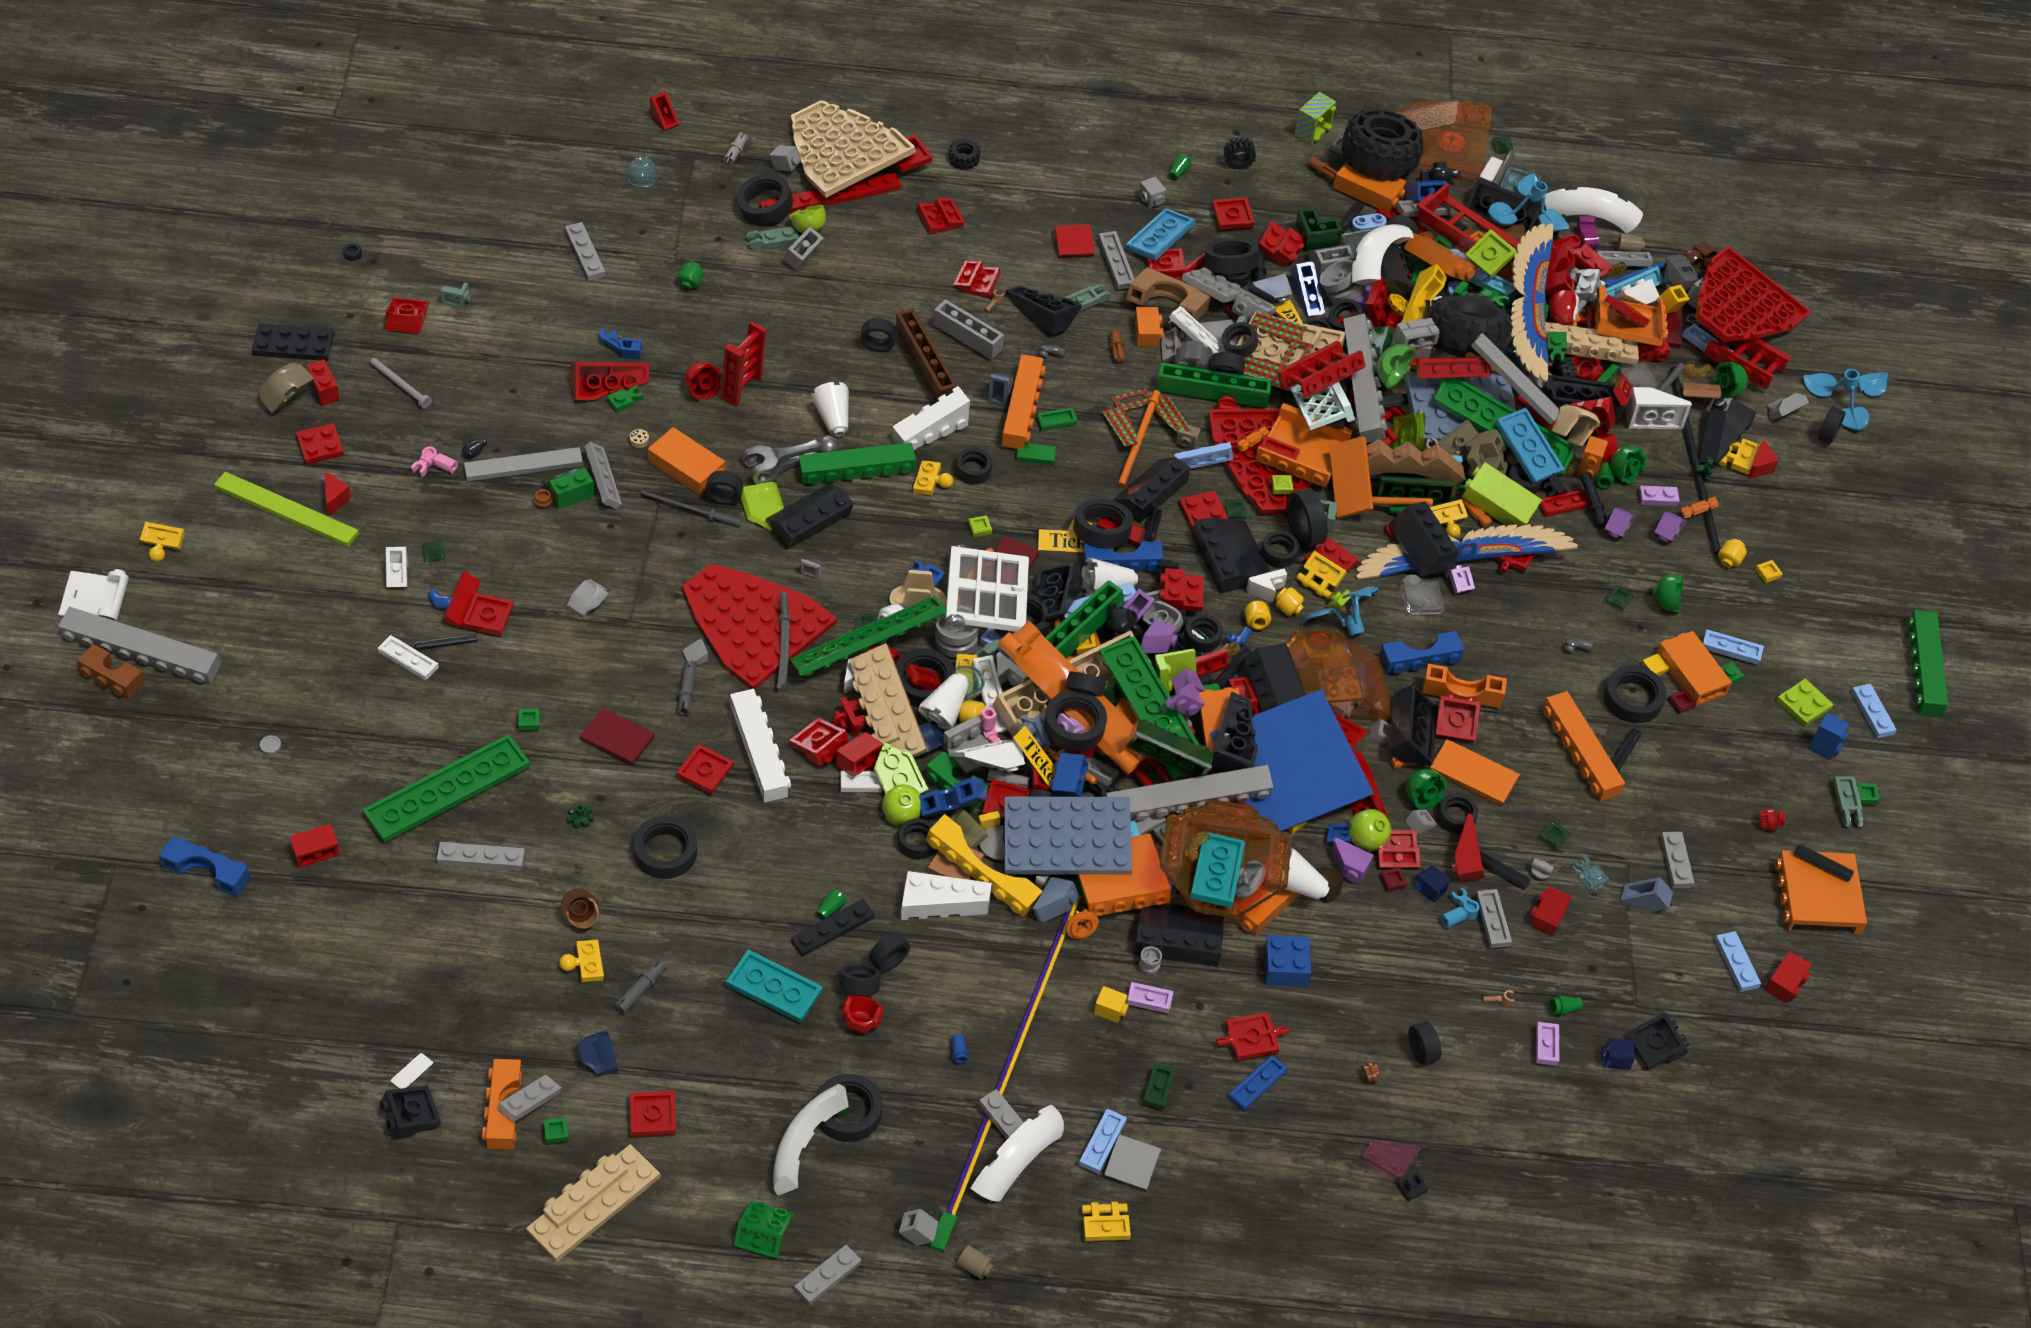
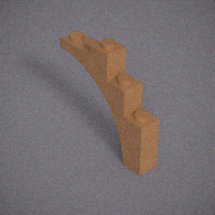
(1408, 459)

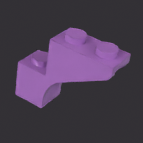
(1187, 697)

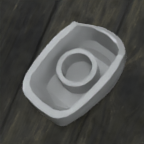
(1164, 613)

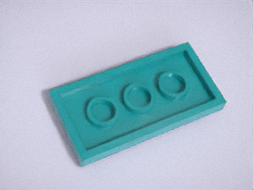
(1218, 870)
(774, 986)

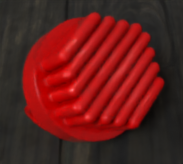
(1770, 819)

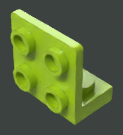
(1172, 663)

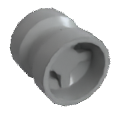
(1150, 960)

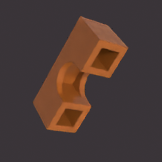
(122, 681)

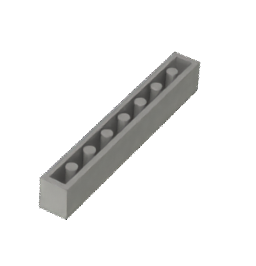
(1365, 381)
(140, 645)
(1183, 794)

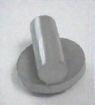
(1541, 869)

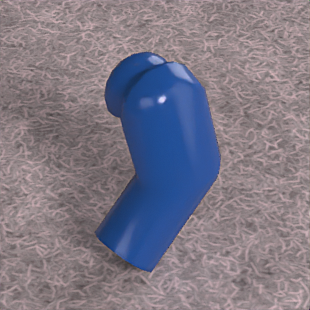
(439, 602)
(1241, 639)

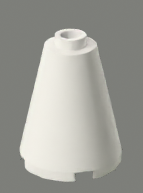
(832, 405)
(1099, 572)
(945, 702)
(1305, 878)

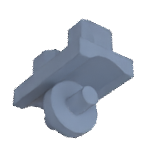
(1036, 728)

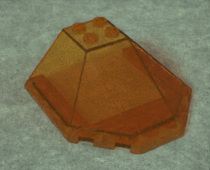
(1451, 134)
(1340, 669)
(1233, 820)

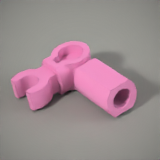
(430, 457)
(988, 716)

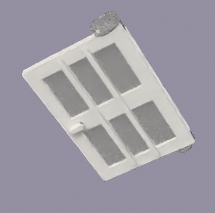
(986, 590)

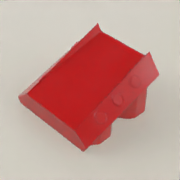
(406, 315)
(1603, 409)

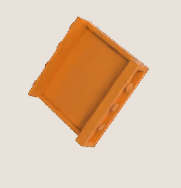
(1614, 325)
(1314, 457)
(1126, 892)
(1819, 896)

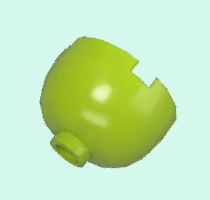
(810, 217)
(901, 804)
(1370, 829)

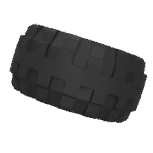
(1382, 144)
(1464, 319)

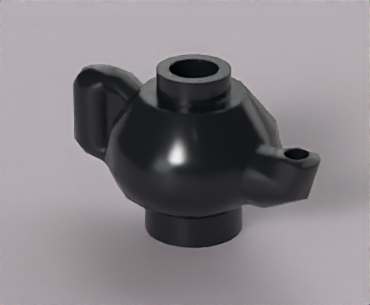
(1440, 172)
(1123, 620)

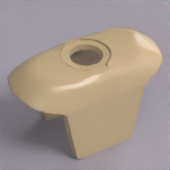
(1580, 420)
(917, 587)

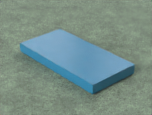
(1160, 234)
(1529, 445)

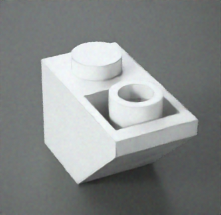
(1642, 293)

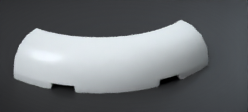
(1595, 203)
(1372, 249)
(800, 1132)
(1018, 1153)

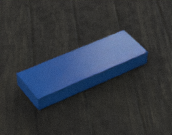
(1258, 1083)

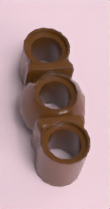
(1699, 255)

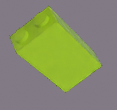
(1500, 496)

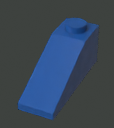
(1307, 288)

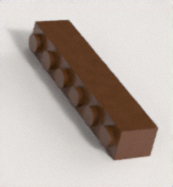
(924, 353)

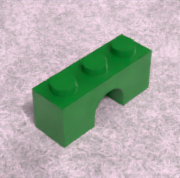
(942, 773)

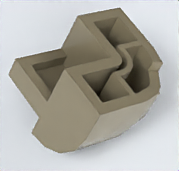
(284, 385)
(1486, 448)

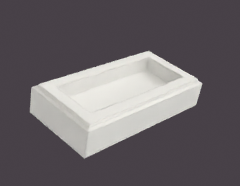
(863, 782)

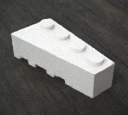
(934, 421)
(943, 896)

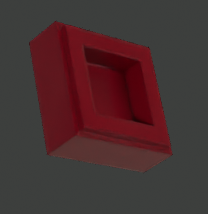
(1682, 701)
(1393, 879)

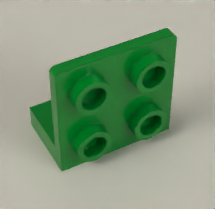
(762, 1229)

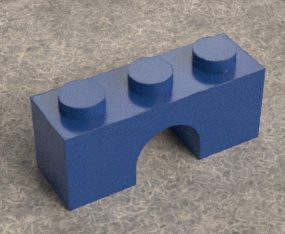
(944, 801)

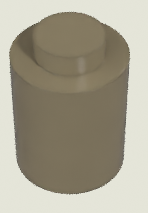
(1630, 243)
(975, 1262)

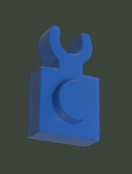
(938, 575)

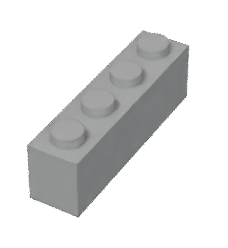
(968, 329)

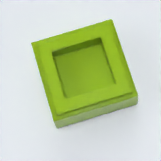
(980, 526)

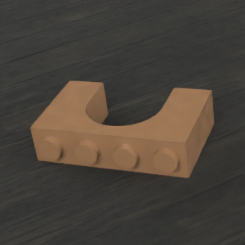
(1153, 283)

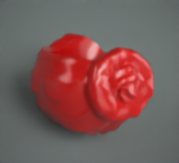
(1587, 368)
(862, 1013)

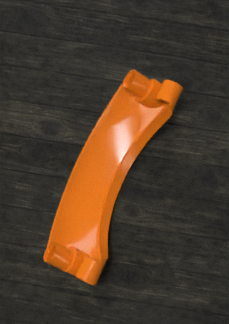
(1050, 672)

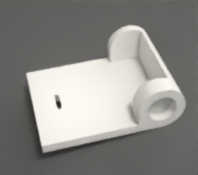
(95, 593)

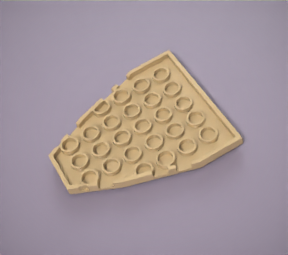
(843, 146)

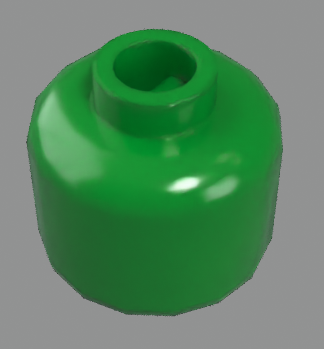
(690, 275)

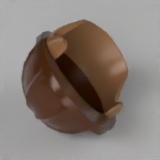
(580, 908)

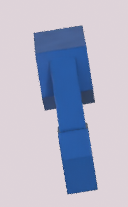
(626, 347)

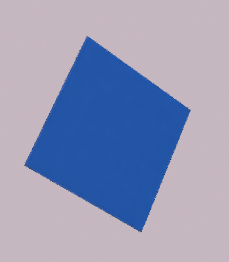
(1306, 760)

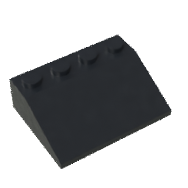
(1228, 552)
(1180, 934)

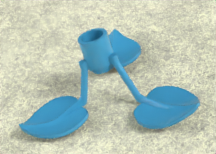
(1532, 189)
(1871, 384)
(1352, 621)

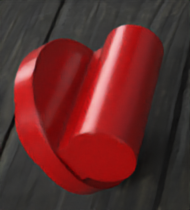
(1226, 402)

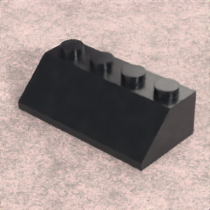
(1486, 194)
(1394, 273)
(1572, 390)
(1154, 487)
(810, 515)
(1424, 539)
(1273, 676)
(1413, 726)

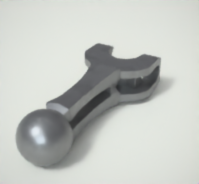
(776, 460)

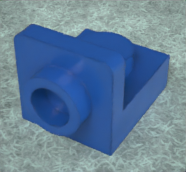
(1339, 831)

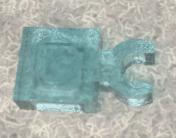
(1590, 875)

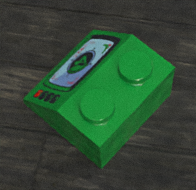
(570, 487)

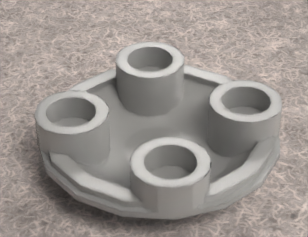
(993, 845)

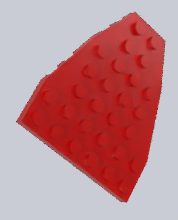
(1743, 302)
(1249, 474)
(743, 624)

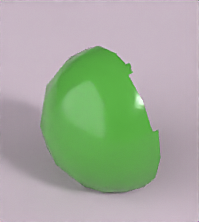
(1394, 364)

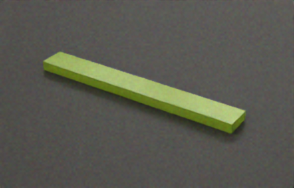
(286, 509)

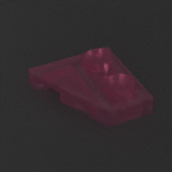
(1391, 1157)

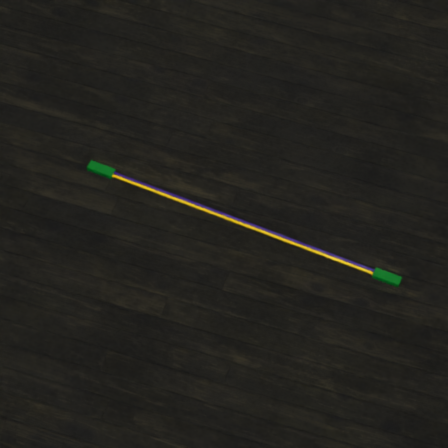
(948, 1220)

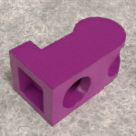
(1587, 231)

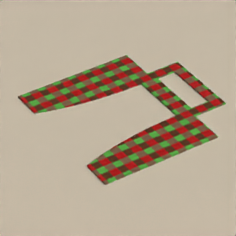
(1283, 329)
(1123, 426)

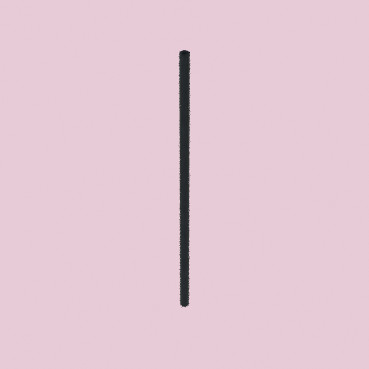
(1699, 476)

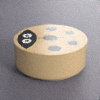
(639, 438)

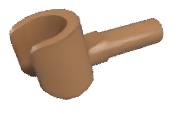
(996, 299)
(1504, 999)

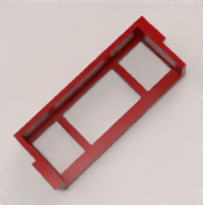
(1446, 229)

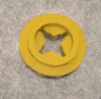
(1398, 303)

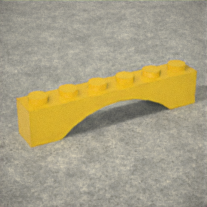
(1427, 286)
(1014, 891)

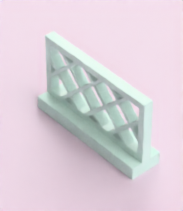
(1335, 395)

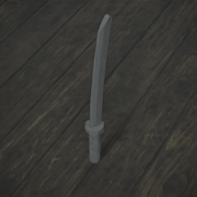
(712, 514)
(784, 619)

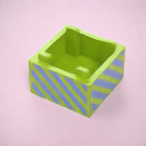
(1315, 118)

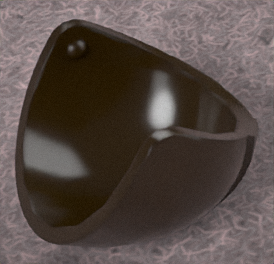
(1334, 882)

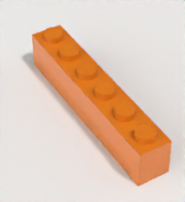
(1023, 401)
(1583, 746)

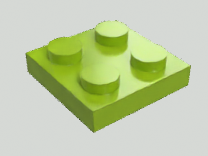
(1491, 253)
(1804, 702)

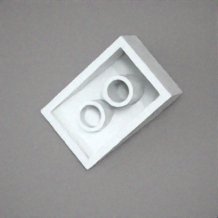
(1655, 410)
(1004, 755)

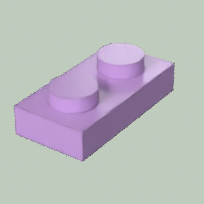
(1659, 495)
(1150, 997)
(1547, 1043)

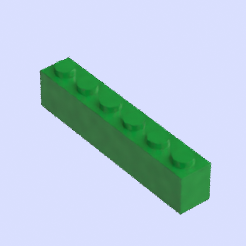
(1213, 384)
(857, 463)
(1085, 619)
(1927, 663)

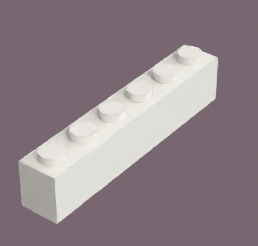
(759, 745)

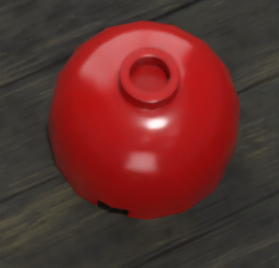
(702, 380)

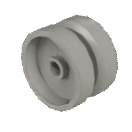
(1338, 282)
(955, 643)

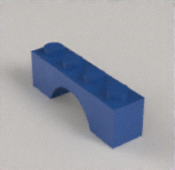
(1143, 559)
(1399, 658)
(182, 856)

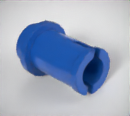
(960, 1053)

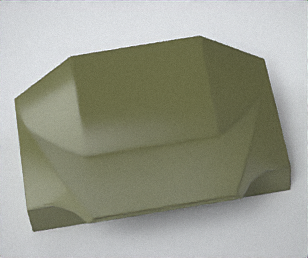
(970, 828)

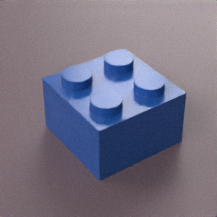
(1287, 960)

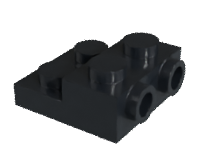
(1659, 1040)
(409, 1110)

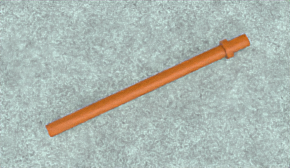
(1152, 403)

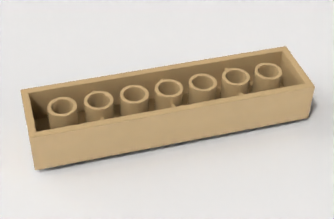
(1032, 701)

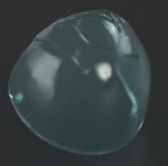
(642, 172)
(975, 680)

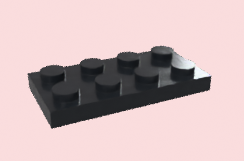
(293, 342)

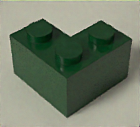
(1317, 232)

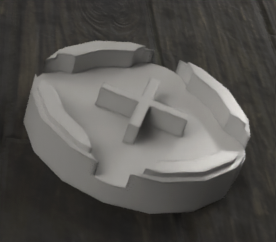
(1250, 879)

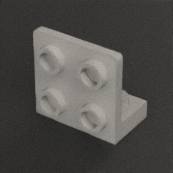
(965, 736)

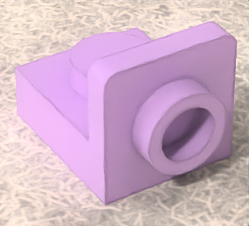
(1461, 579)
(1070, 724)

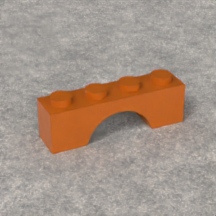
(1488, 690)
(505, 1080)

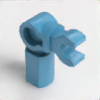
(1467, 909)

